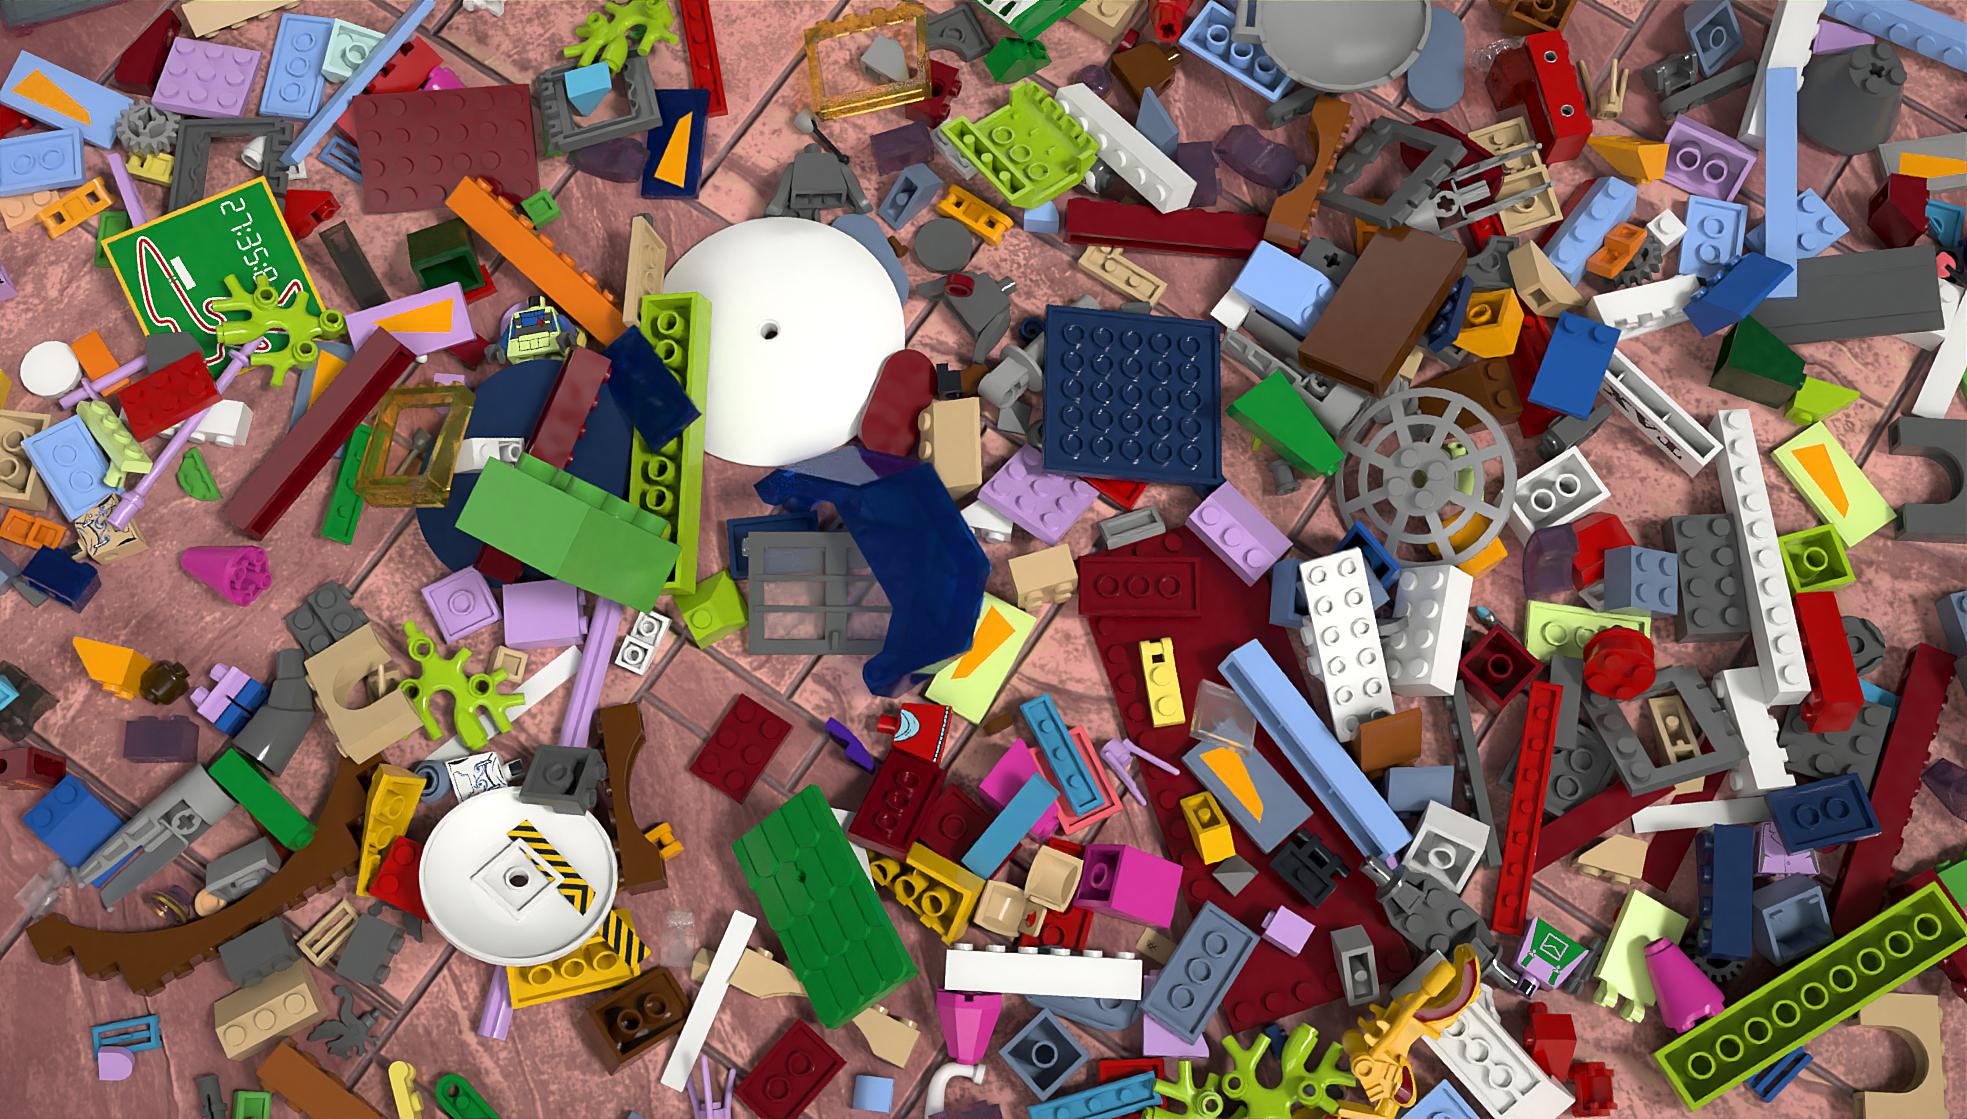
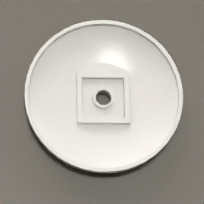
(469, 872)

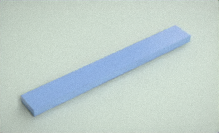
(356, 82)
(1781, 174)

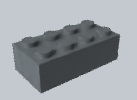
(1709, 578)

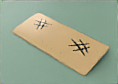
(1156, 946)

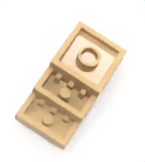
(1519, 175)

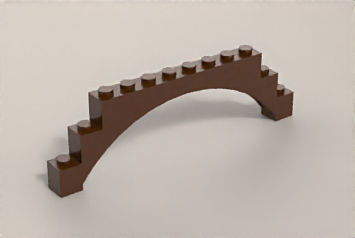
(161, 956)

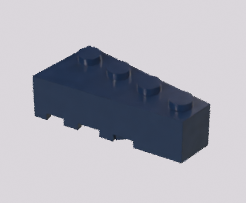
(1725, 891)

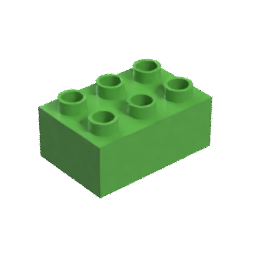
(571, 530)

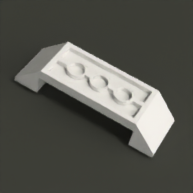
(1491, 1060)

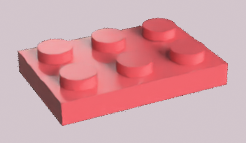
(1066, 816)

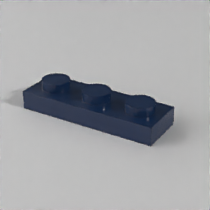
(1451, 315)

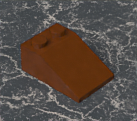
(1483, 382)
(636, 1019)

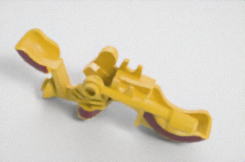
(1382, 1051)

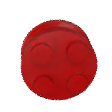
(1619, 663)

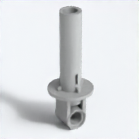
(1021, 368)

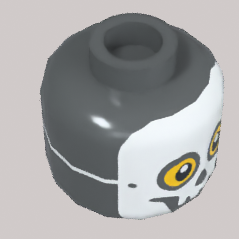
(1099, 177)

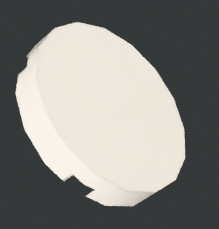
(51, 370)

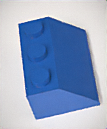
(1734, 291)

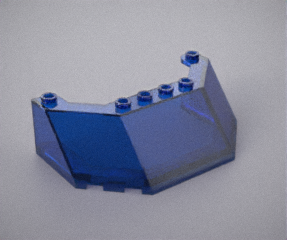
(913, 546)

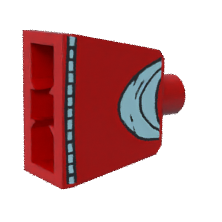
(919, 731)

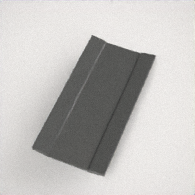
(1858, 297)

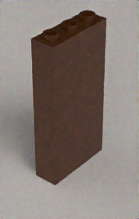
(1383, 308)

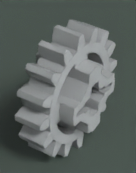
(147, 128)

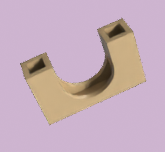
(334, 675)
(1918, 1022)

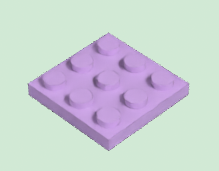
(207, 79)
(1037, 500)

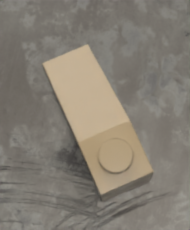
(1674, 737)

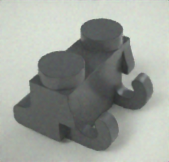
(1671, 74)

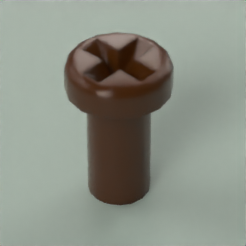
(901, 250)

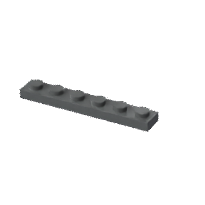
(1468, 760)

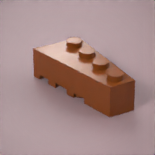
(310, 1089)

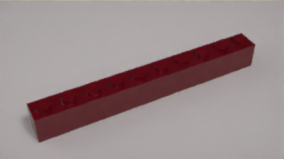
(1903, 755)

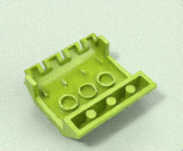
(1026, 147)

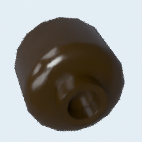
(165, 682)

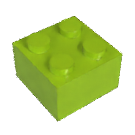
(1815, 561)

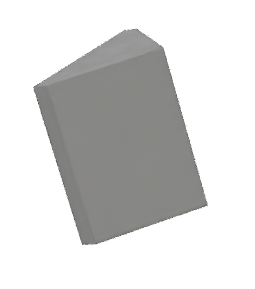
(242, 870)

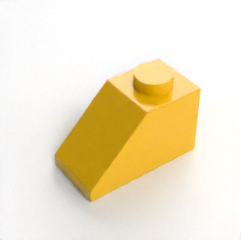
(1208, 827)

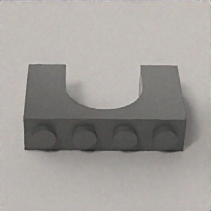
(1946, 444)

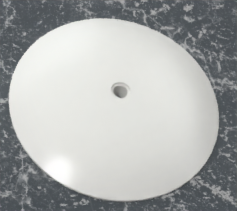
(834, 328)

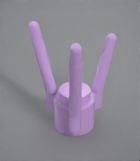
(1118, 758)
(709, 1109)

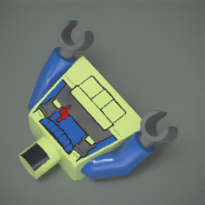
(534, 335)

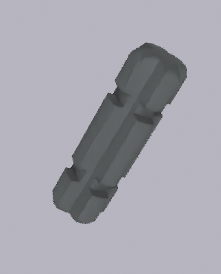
(1584, 970)

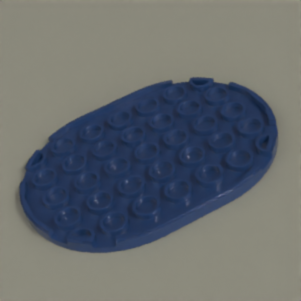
(509, 408)

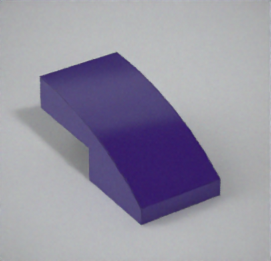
(855, 751)

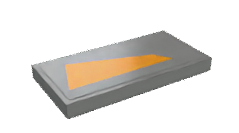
(1937, 158)

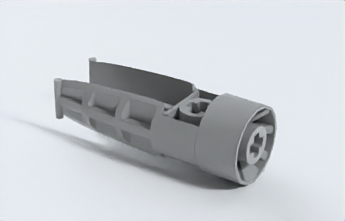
(1425, 215)
(1332, 403)
(163, 830)

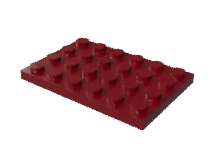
(427, 141)

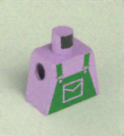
(1544, 958)

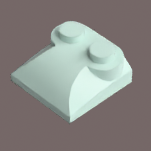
(348, 49)

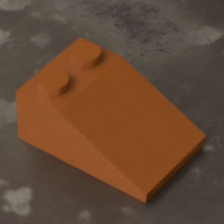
(1386, 743)

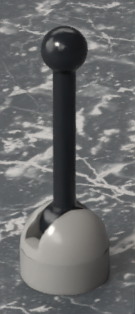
(808, 122)

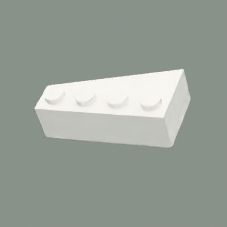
(1643, 307)
(1746, 707)

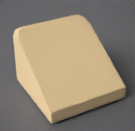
(511, 660)
(393, 678)

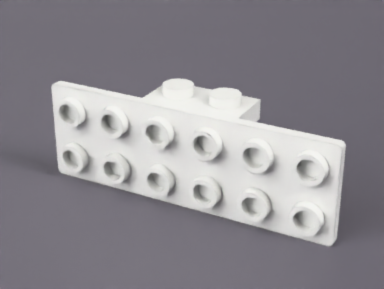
(1345, 640)

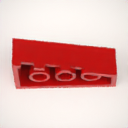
(401, 73)

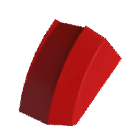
(1595, 535)

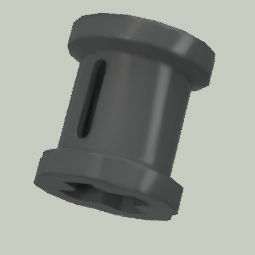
(1284, 477)

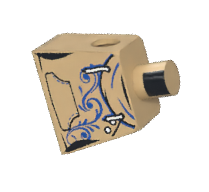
(103, 540)

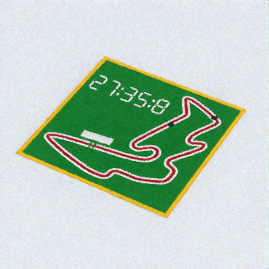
(181, 261)

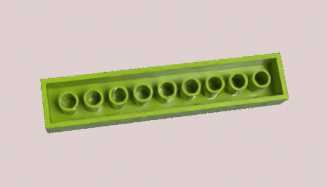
(672, 479)
(1811, 997)

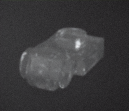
(1482, 58)
(41, 893)
(678, 948)

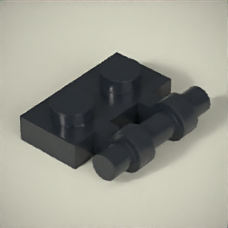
(1303, 874)

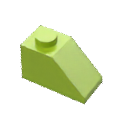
(1818, 402)

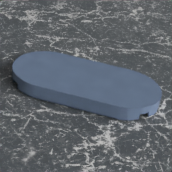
(1438, 74)
(870, 235)
(1100, 1013)

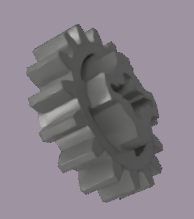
(1639, 267)

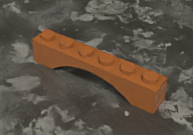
(1291, 211)

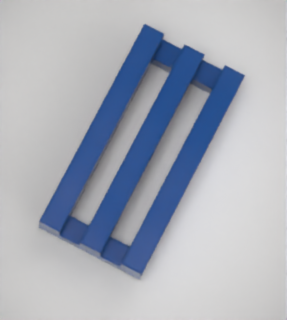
(1768, 1096)

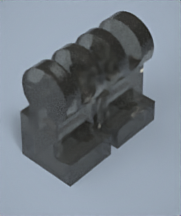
(28, 707)

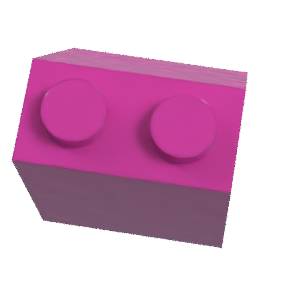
(1008, 779)
(1128, 885)

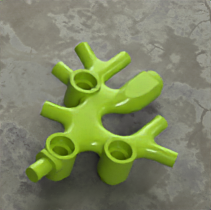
(651, 13)
(268, 315)
(449, 675)
(1191, 1096)
(1276, 1102)

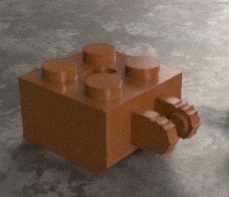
(1533, 16)

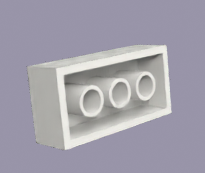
(1428, 652)

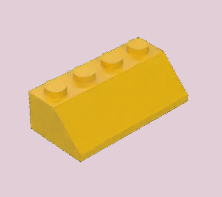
(582, 971)

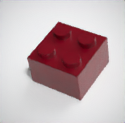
(1497, 669)

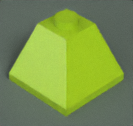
(714, 609)

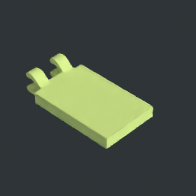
(1623, 961)

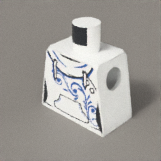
(482, 773)

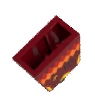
(18, 766)

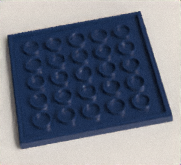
(1131, 397)

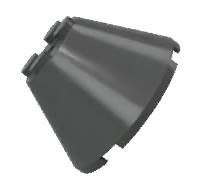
(1851, 97)

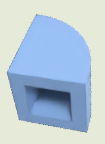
(1042, 219)
(873, 1094)

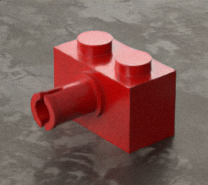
(1549, 1040)

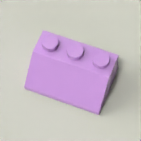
(1706, 160)
(1238, 533)

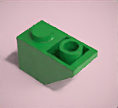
(1016, 59)

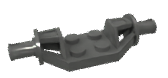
(1435, 917)

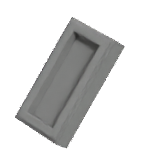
(1131, 527)

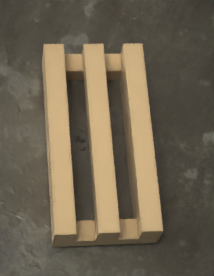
(312, 953)

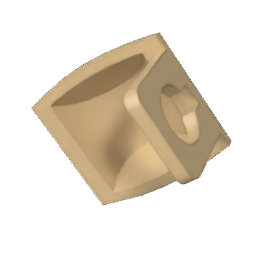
(1053, 878)
(1005, 910)

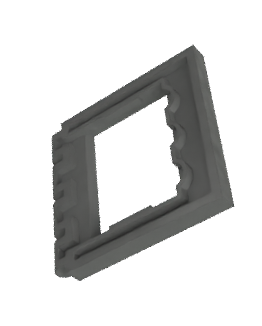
(558, 114)
(194, 147)
(1399, 207)
(1629, 755)

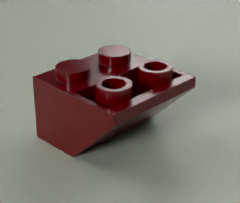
(1899, 210)

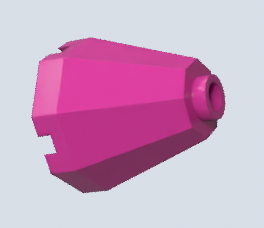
(968, 1021)

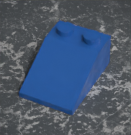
(1574, 365)
(1379, 559)
(76, 824)

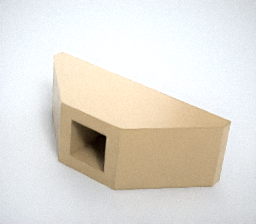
(1542, 283)

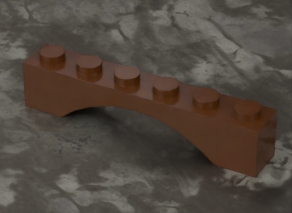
(624, 736)

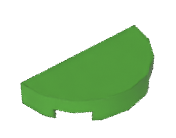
(197, 478)

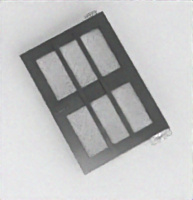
(813, 595)

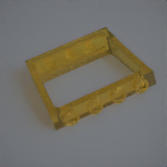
(875, 97)
(434, 485)

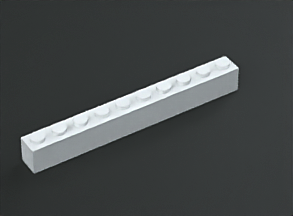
(1761, 562)

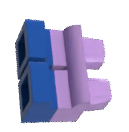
(218, 704)

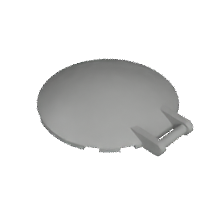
(1338, 42)

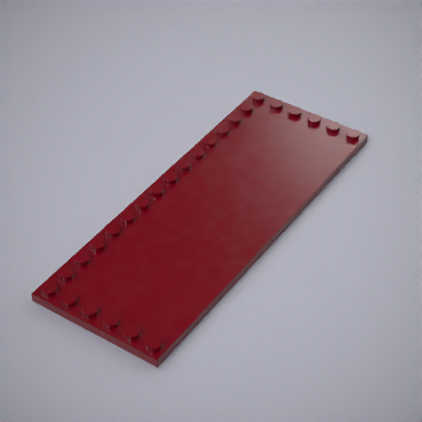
(1232, 615)

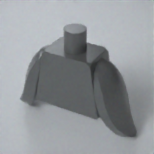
(817, 182)
(982, 315)

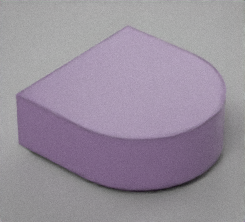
(115, 1062)

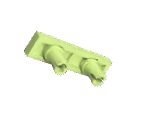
(116, 440)

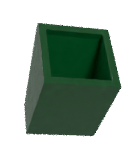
(445, 256)
(1757, 365)

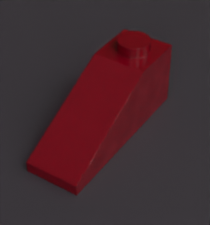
(146, 57)

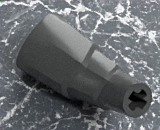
(284, 720)

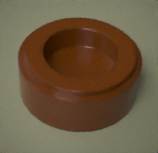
(998, 724)

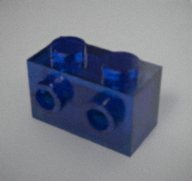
(62, 578)

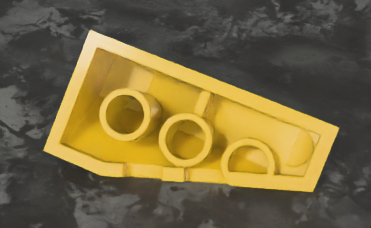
(387, 815)

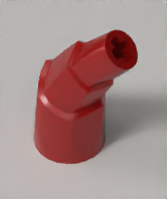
(1168, 17)

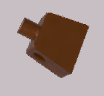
(1145, 67)

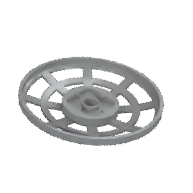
(1441, 475)

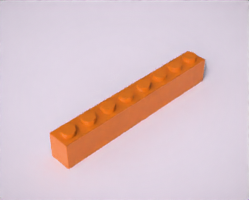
(538, 259)

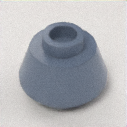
(437, 783)

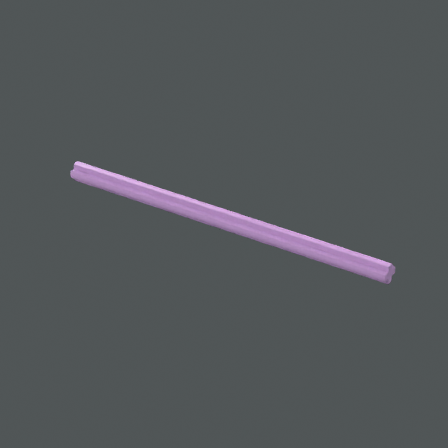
(574, 733)

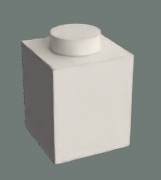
(1666, 231)

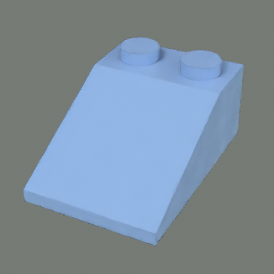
(1284, 289)

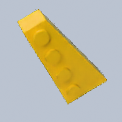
(932, 887)

